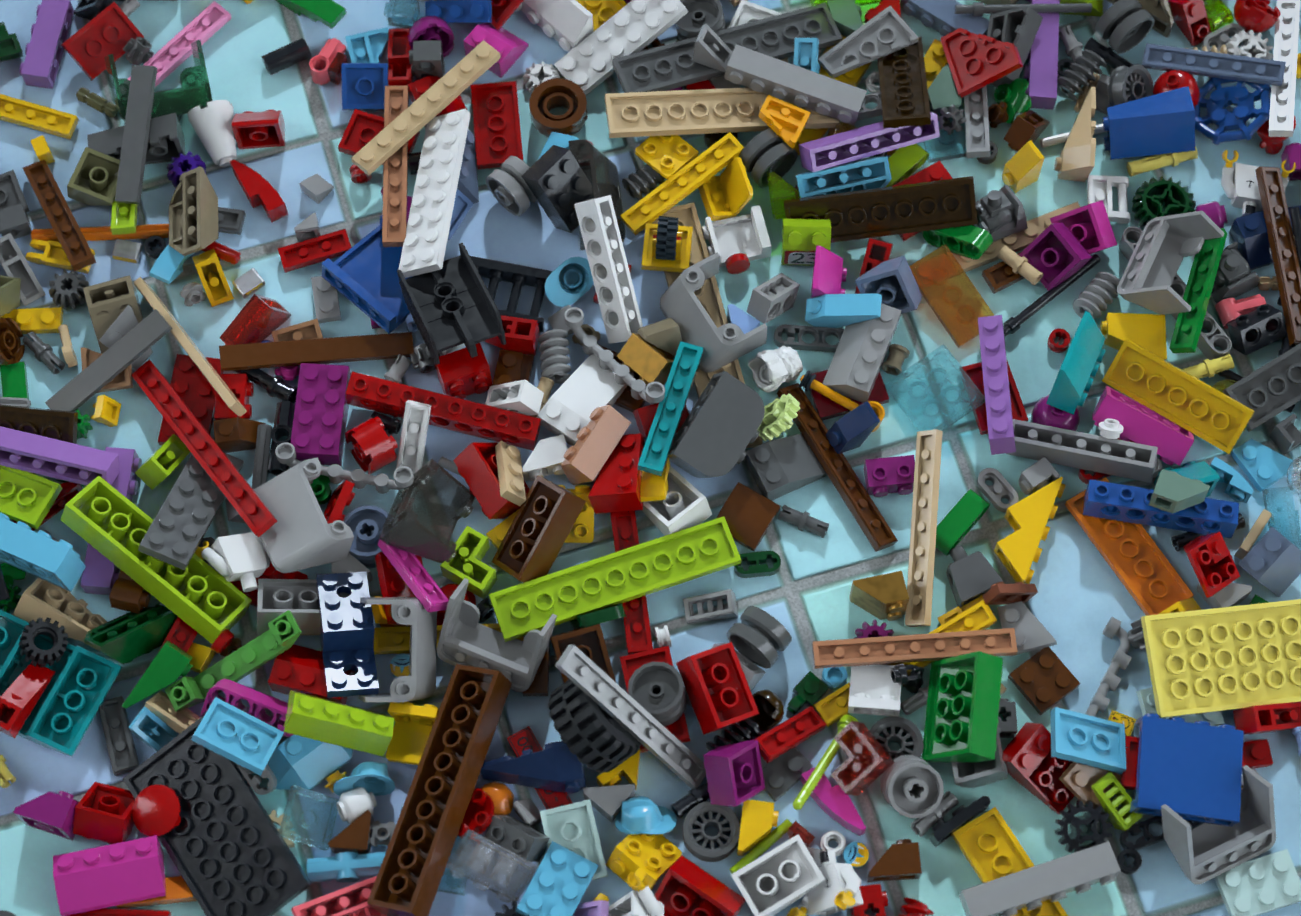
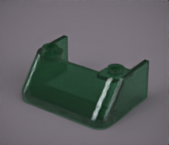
(193, 91)

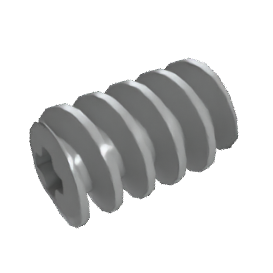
(1097, 295)
(553, 355)

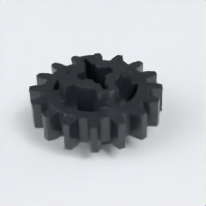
(1089, 820)

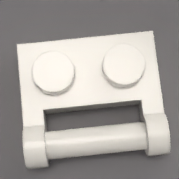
(1100, 189)

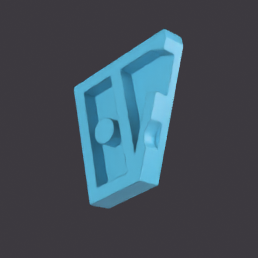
(367, 46)
(1261, 463)

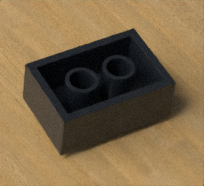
(558, 185)

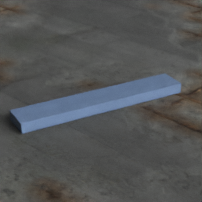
(1214, 64)

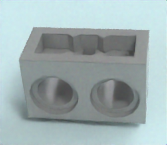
(772, 298)

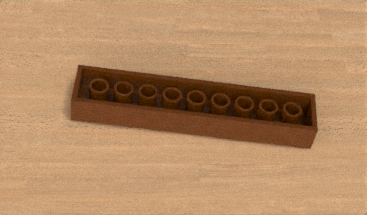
(440, 792)

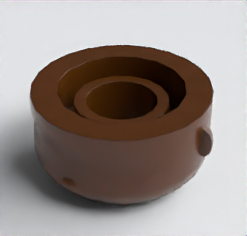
(553, 94)

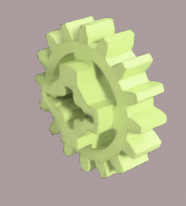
(778, 416)

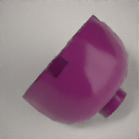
(430, 29)
(1054, 417)

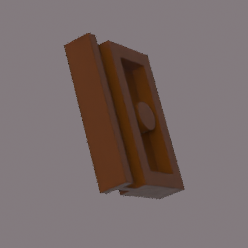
(513, 367)

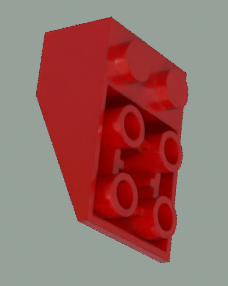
(1032, 766)

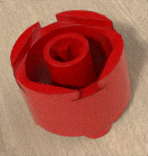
(371, 445)

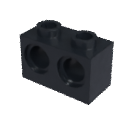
(1256, 329)

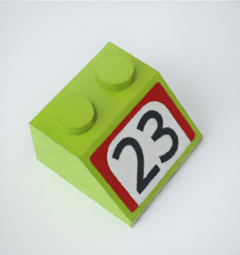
(801, 238)

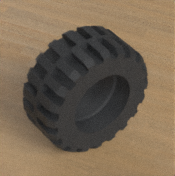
(589, 729)

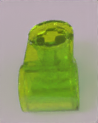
(1218, 14)

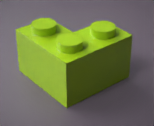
(467, 563)

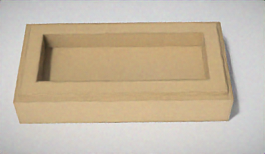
(1253, 534)

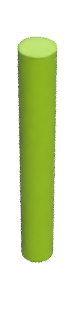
(764, 845)

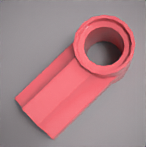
(320, 63)
(1230, 308)

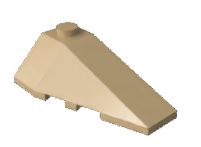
(1078, 153)
(51, 601)

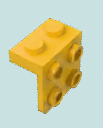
(666, 154)
(728, 193)
(584, 525)
(410, 731)
(648, 851)

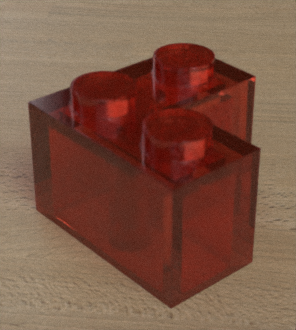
(865, 761)

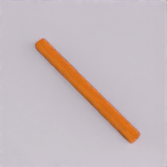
(105, 233)

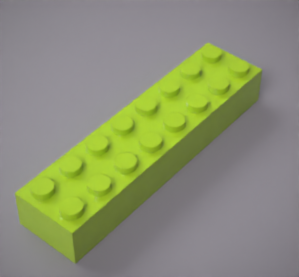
(116, 530)

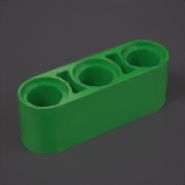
(962, 240)
(960, 521)

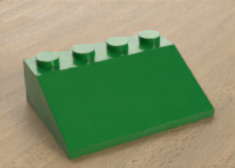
(963, 708)

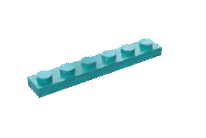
(670, 409)

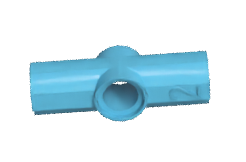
(344, 867)

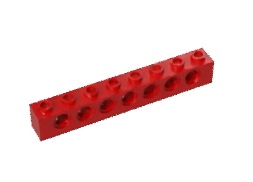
(445, 412)

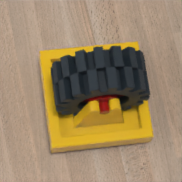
(667, 246)

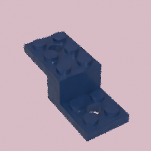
(347, 635)

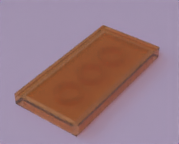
(950, 294)

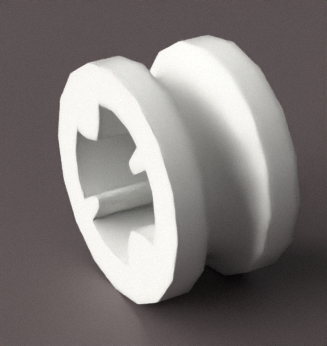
(663, 636)

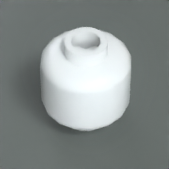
(355, 803)

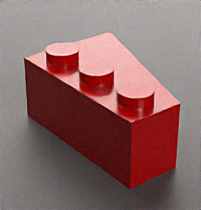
(619, 478)

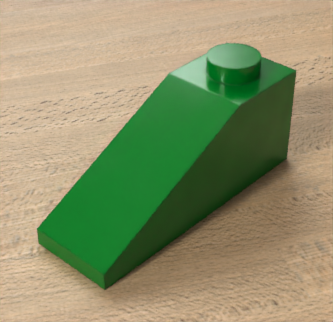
(164, 670)

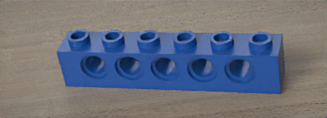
(1132, 505)

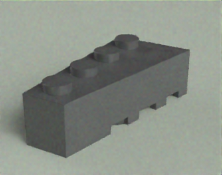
(164, 140)

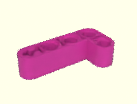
(257, 700)

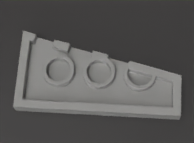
(873, 40)

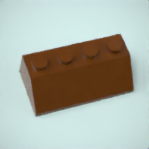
(538, 530)

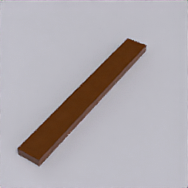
(1282, 248)
(315, 351)
(840, 472)

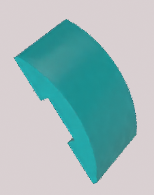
(71, 696)

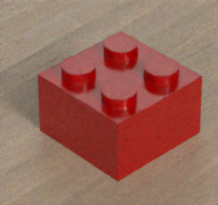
(462, 374)

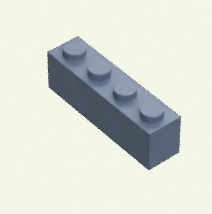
(942, 16)

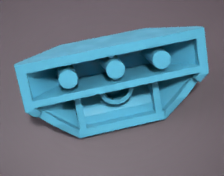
(848, 177)
(306, 762)

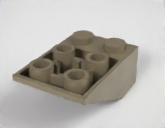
(108, 301)

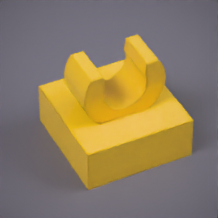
(106, 411)

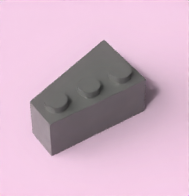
(1016, 27)

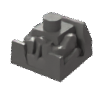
(1001, 213)
(1233, 275)
(981, 773)

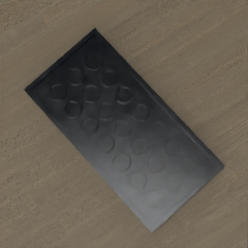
(225, 836)

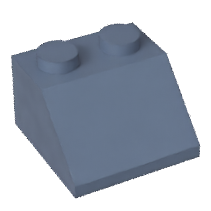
(894, 282)
(1273, 562)

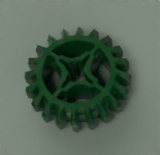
(1175, 198)

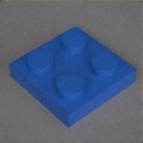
(364, 86)

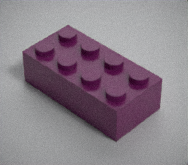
(321, 413)

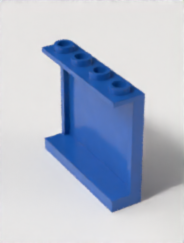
(370, 279)
(1189, 770)

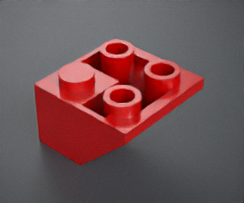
(1211, 562)

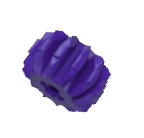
(183, 164)

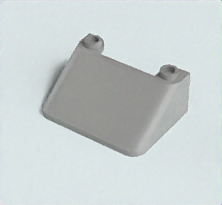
(301, 532)

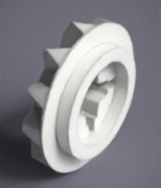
(531, 75)

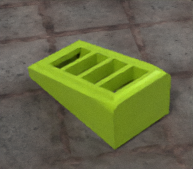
(1121, 818)

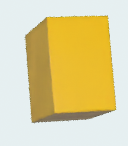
(42, 149)

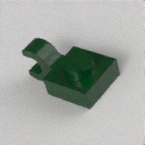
(9, 45)
(807, 691)

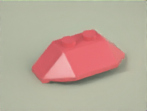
(343, 902)

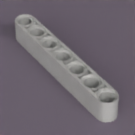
(1206, 341)

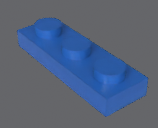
(460, 10)

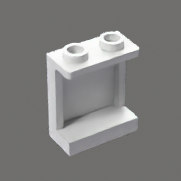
(738, 235)

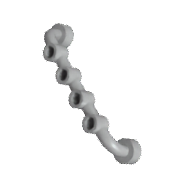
(652, 393)
(402, 475)
(1120, 660)

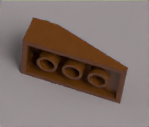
(590, 642)

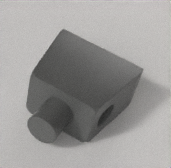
(970, 575)

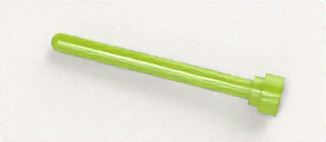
(821, 766)

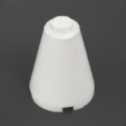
(215, 130)

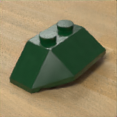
(132, 633)

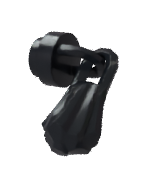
(911, 682)

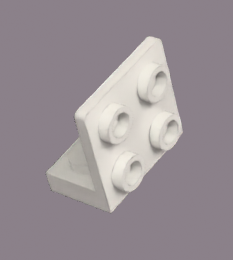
(874, 691)

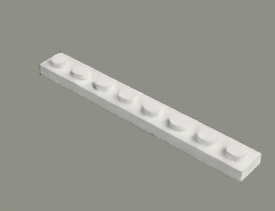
(1285, 50)

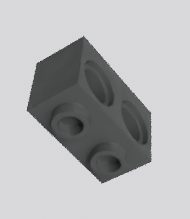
(427, 59)
(517, 837)

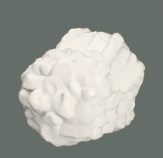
(775, 367)

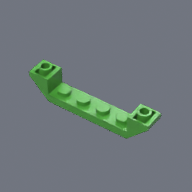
(237, 665)

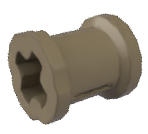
(895, 359)

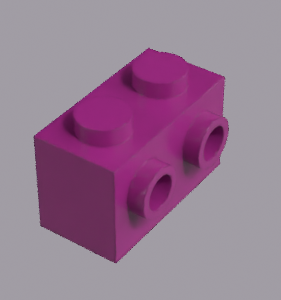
(889, 475)

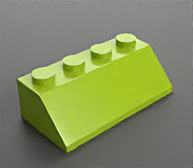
(338, 723)

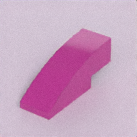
(835, 803)

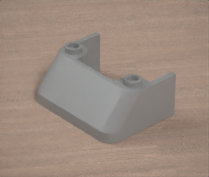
(1158, 258)
(696, 327)
(423, 645)
(476, 645)
(1218, 848)

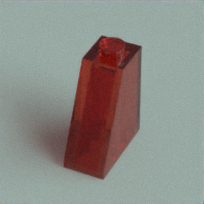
(255, 321)

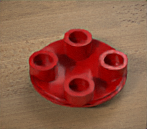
(156, 810)
(478, 813)

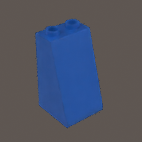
(1151, 125)

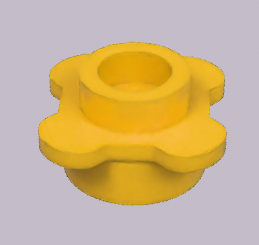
(332, 779)

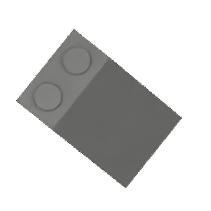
(783, 466)

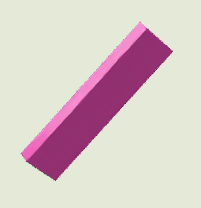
(416, 578)

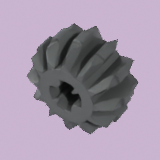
(60, 289)

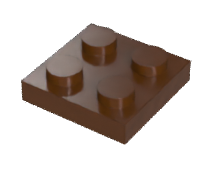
(1043, 680)

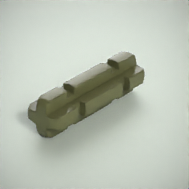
(97, 102)

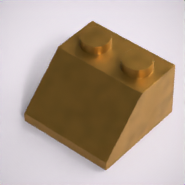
(646, 359)
(881, 595)

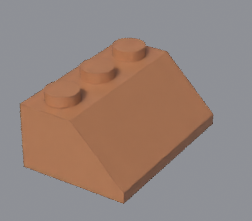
(594, 445)

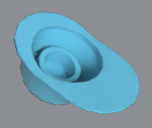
(569, 282)
(370, 776)
(643, 816)

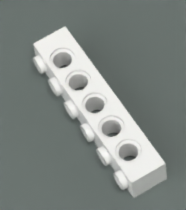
(609, 268)

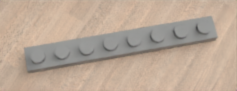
(631, 716)

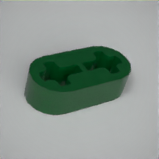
(758, 570)
(601, 616)

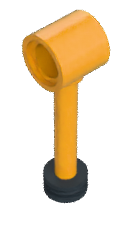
(808, 381)

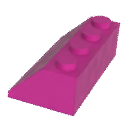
(1144, 426)
(109, 875)

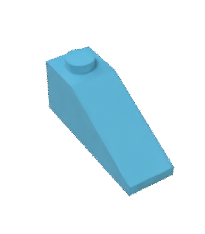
(842, 309)

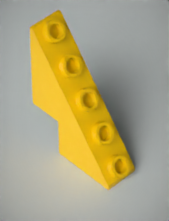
(1029, 522)

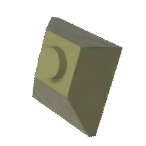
(94, 179)

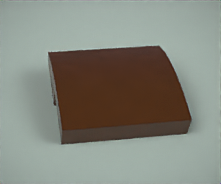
(748, 515)

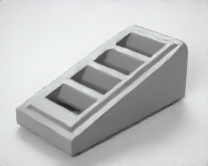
(719, 596)

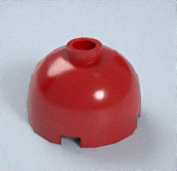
(1255, 15)
(1177, 79)

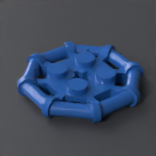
(1236, 119)

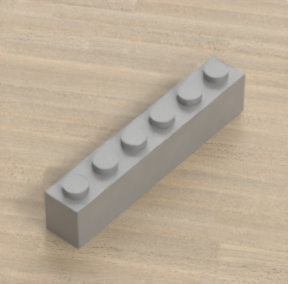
(795, 84)
(1084, 451)
(1042, 882)

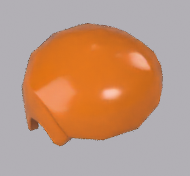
(501, 796)

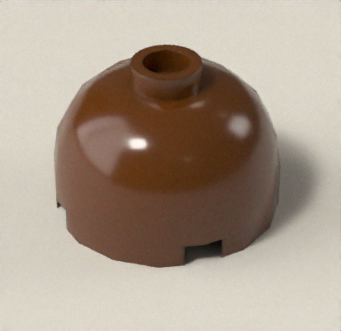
(10, 344)

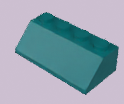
(1078, 367)

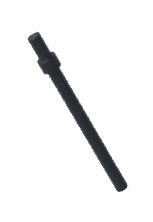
(1014, 323)

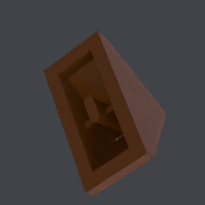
(355, 836)

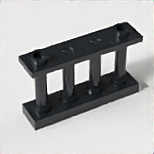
(518, 276)

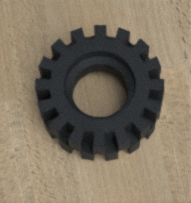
(43, 628)

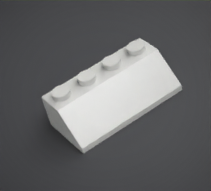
(561, 19)

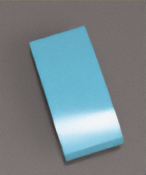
(169, 265)
(1237, 487)

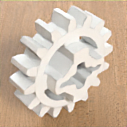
(1252, 45)

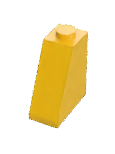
(1142, 329)

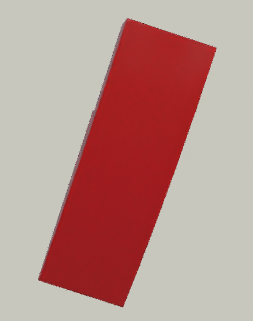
(398, 57)
(259, 191)

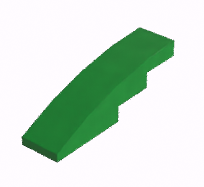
(323, 10)

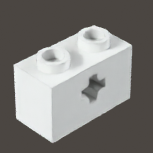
(516, 397)

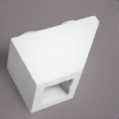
(546, 458)

